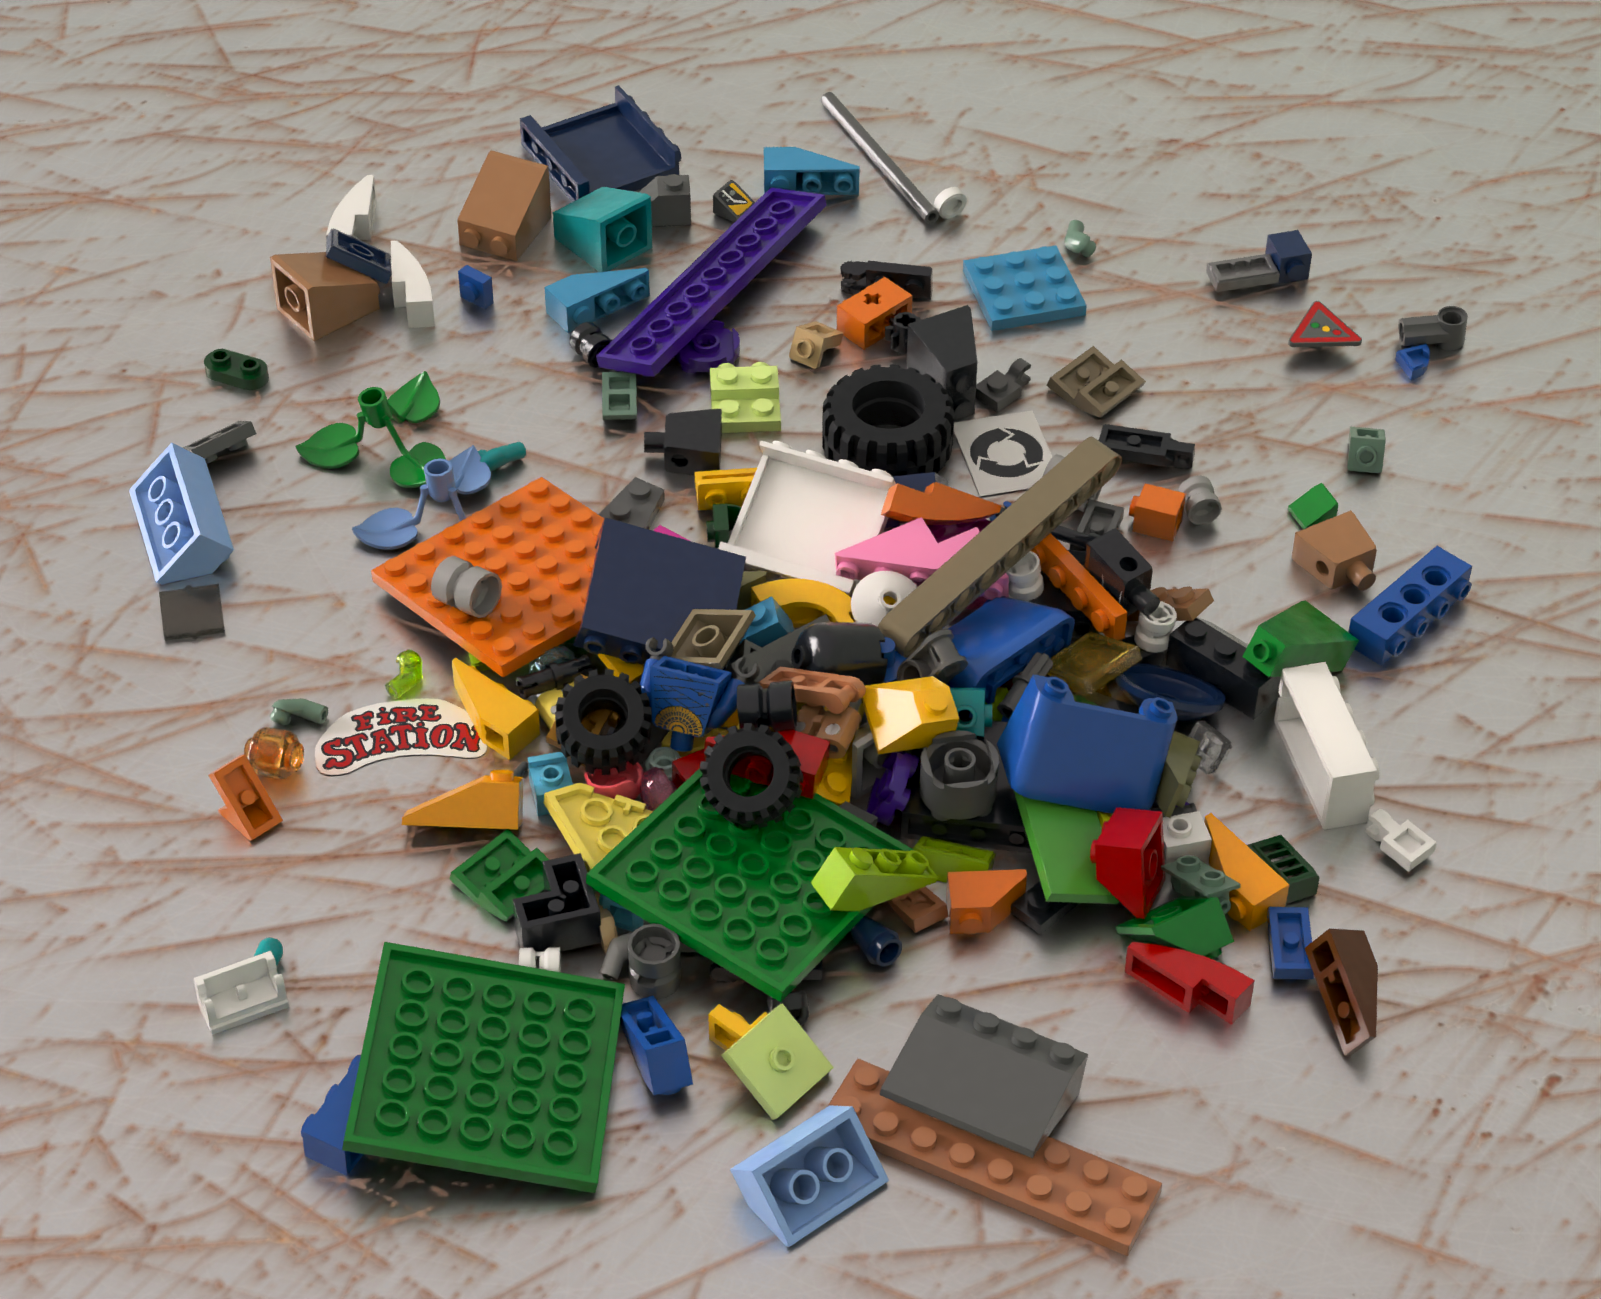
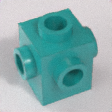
(974, 701)

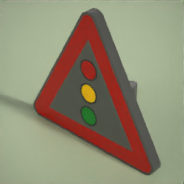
(1322, 329)

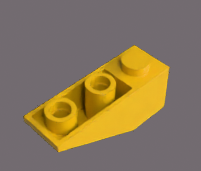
(498, 715)

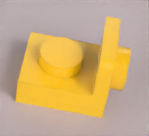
(728, 1027)

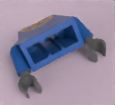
(688, 695)

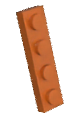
(1081, 588)

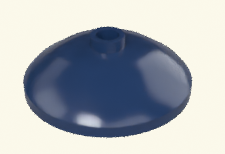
(1189, 694)

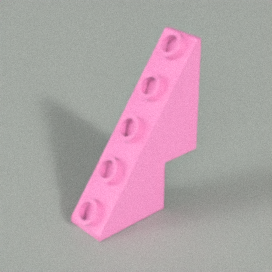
(910, 552)

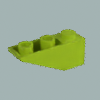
(866, 877)

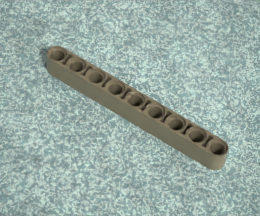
(1000, 545)

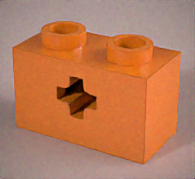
(869, 311)

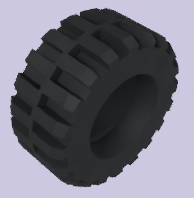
(889, 398)

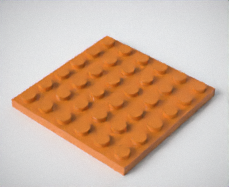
(539, 549)

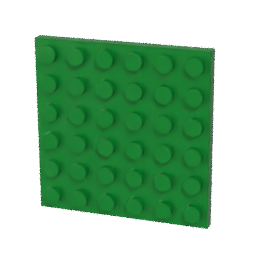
(735, 888)
(486, 1068)

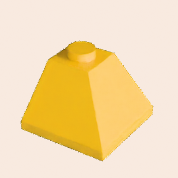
(909, 713)

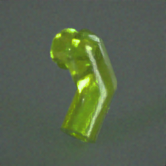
(410, 674)

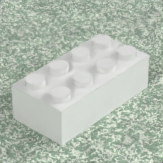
(1326, 745)

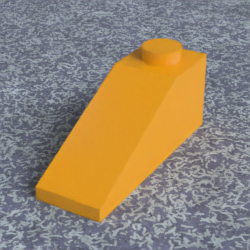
(487, 802)
(1259, 882)

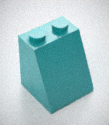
(606, 227)

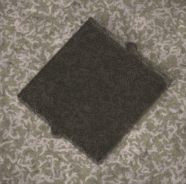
(191, 612)

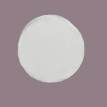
(950, 202)

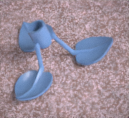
(396, 526)

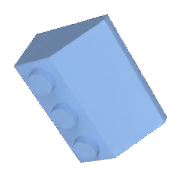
(810, 1174)

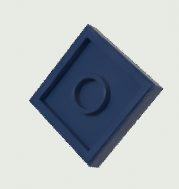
(358, 255)

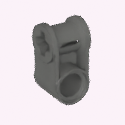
(934, 658)

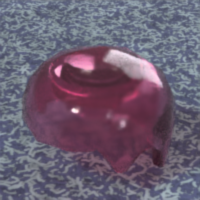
(655, 788)

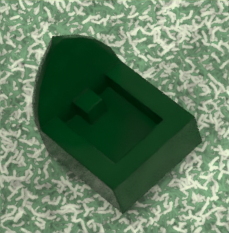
(723, 521)

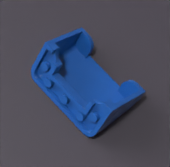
(1003, 639)
(1085, 751)

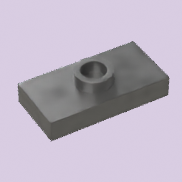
(1242, 272)

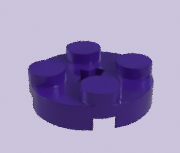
(723, 348)
(890, 792)

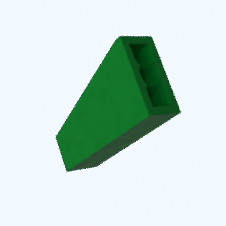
(1299, 638)

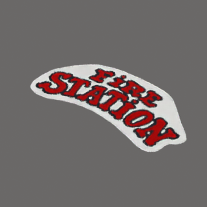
(397, 730)

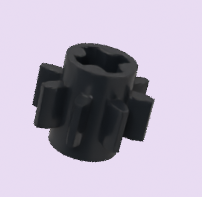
(898, 331)

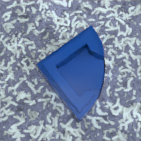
(1414, 360)

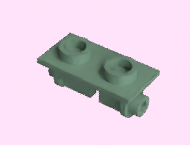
(1198, 879)

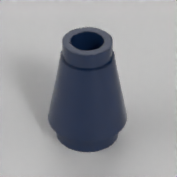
(876, 941)

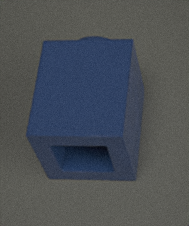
(1289, 255)

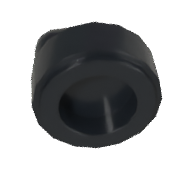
(793, 1001)

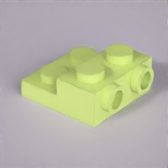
(746, 397)

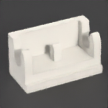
(241, 992)

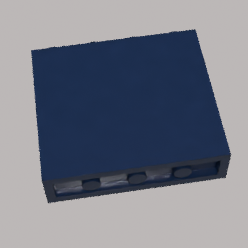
(602, 148)
(648, 586)

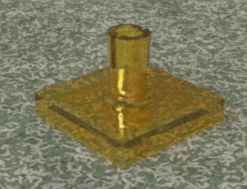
(1093, 663)

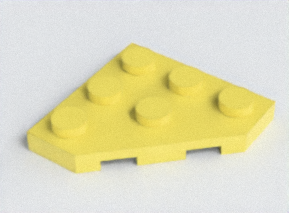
(593, 821)

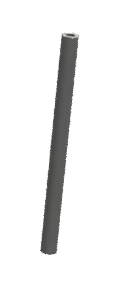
(880, 158)

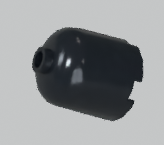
(842, 650)

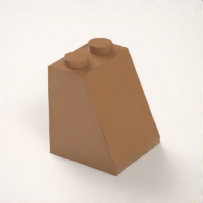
(505, 206)
(321, 292)

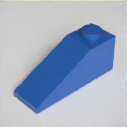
(656, 1046)

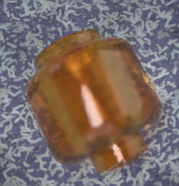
(274, 753)

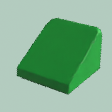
(1314, 506)

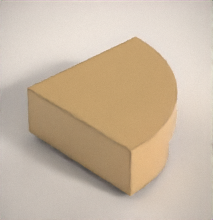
(607, 928)

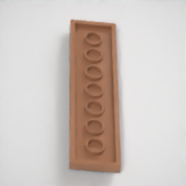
(1055, 1185)

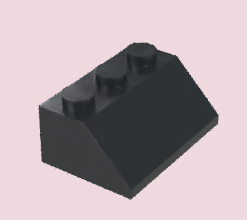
(1217, 658)

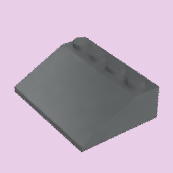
(986, 1075)

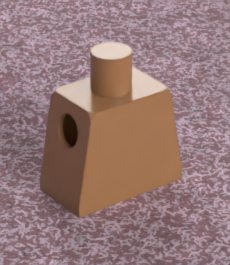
(1337, 552)

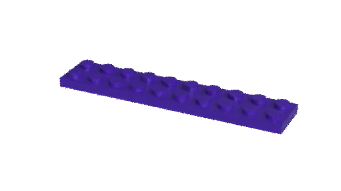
(711, 282)

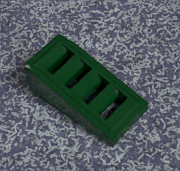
(1305, 880)

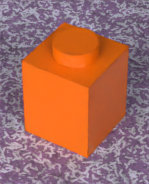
(1157, 512)

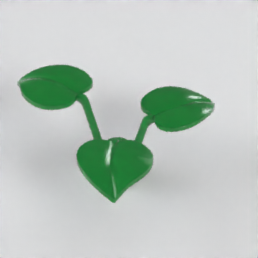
(413, 402)

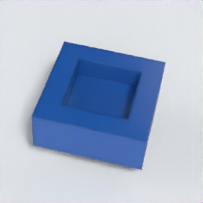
(475, 287)

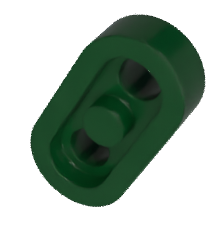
(236, 369)

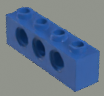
(1410, 605)

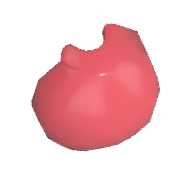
(623, 783)

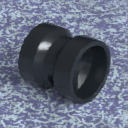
(588, 342)

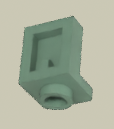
(1366, 449)

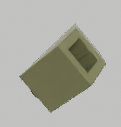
(1178, 773)

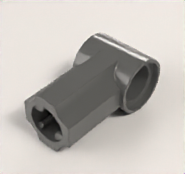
(1444, 329)

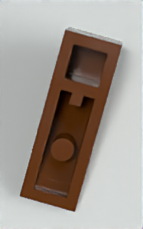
(1347, 983)

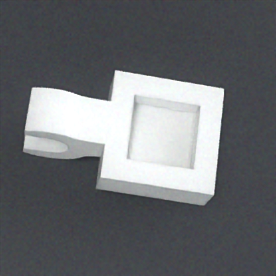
(1401, 842)

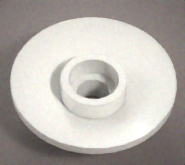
(868, 596)

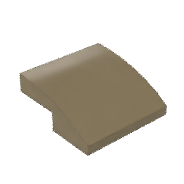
(1095, 382)

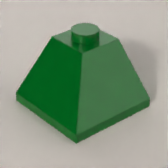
(1183, 924)

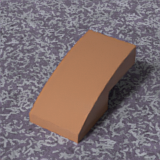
(919, 908)

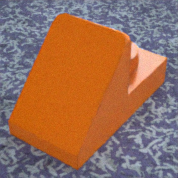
(245, 798)

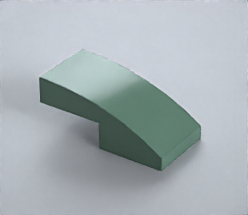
(619, 396)

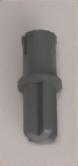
(1038, 665)

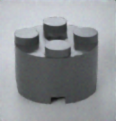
(959, 776)

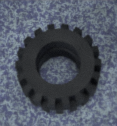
(603, 693)
(732, 749)

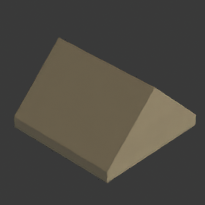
(711, 636)

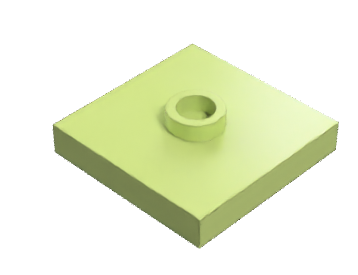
(777, 1061)

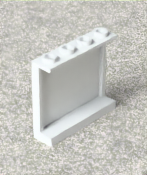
(806, 512)

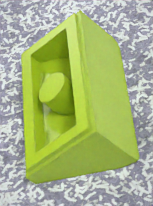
(953, 857)

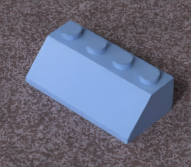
(180, 517)

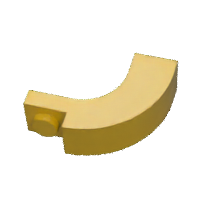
(805, 600)

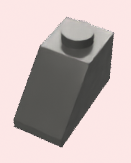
(669, 200)

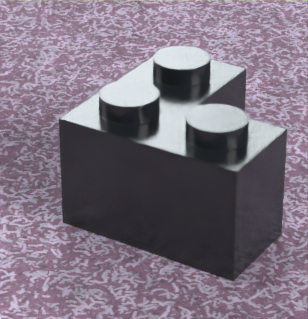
(561, 915)

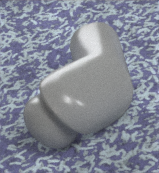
(615, 957)

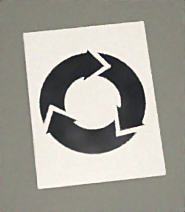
(1003, 451)

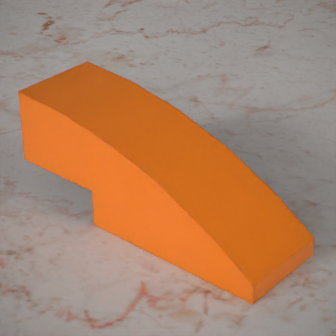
(936, 505)

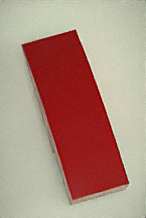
(1190, 979)

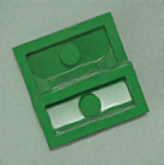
(501, 873)

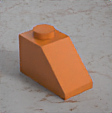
(982, 898)

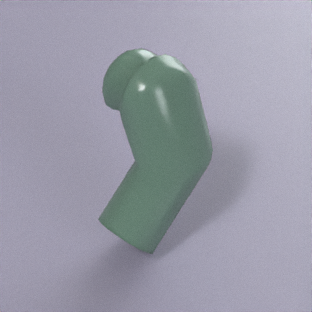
(1077, 241)
(299, 707)

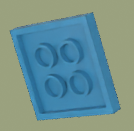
(1024, 288)

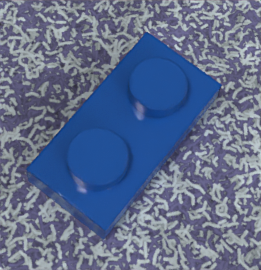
(1288, 936)

